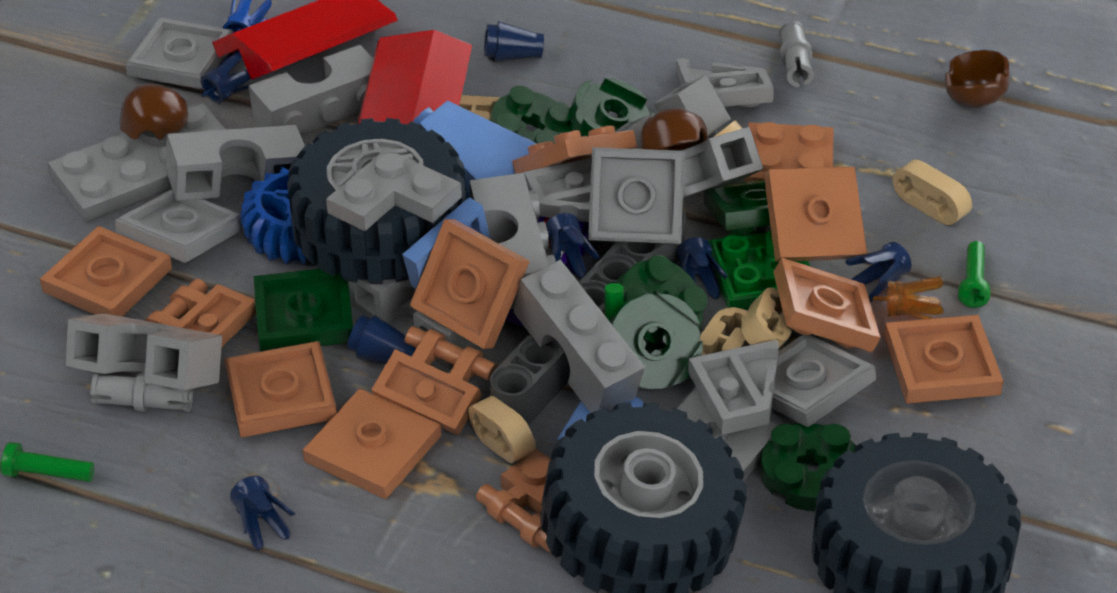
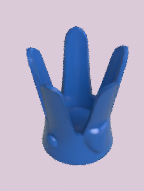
(241, 19)

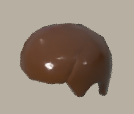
(977, 78)
(153, 110)
(673, 130)

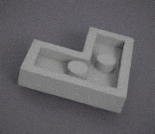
(393, 182)

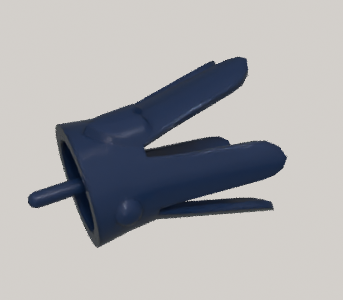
(219, 85)
(566, 236)
(697, 259)
(887, 264)
(254, 499)

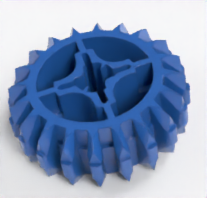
(268, 218)

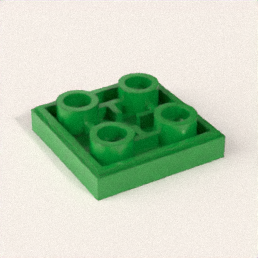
(749, 267)

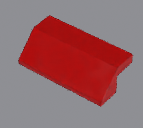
(303, 33)
(414, 74)

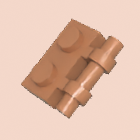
(217, 312)
(430, 391)
(522, 486)

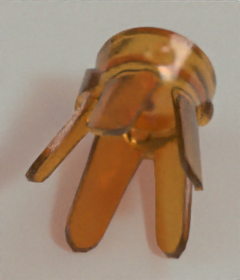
(902, 300)

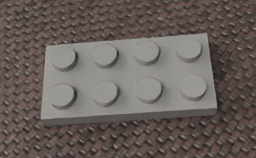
(121, 168)

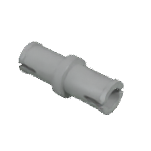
(796, 54)
(137, 393)

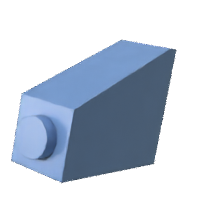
(481, 144)

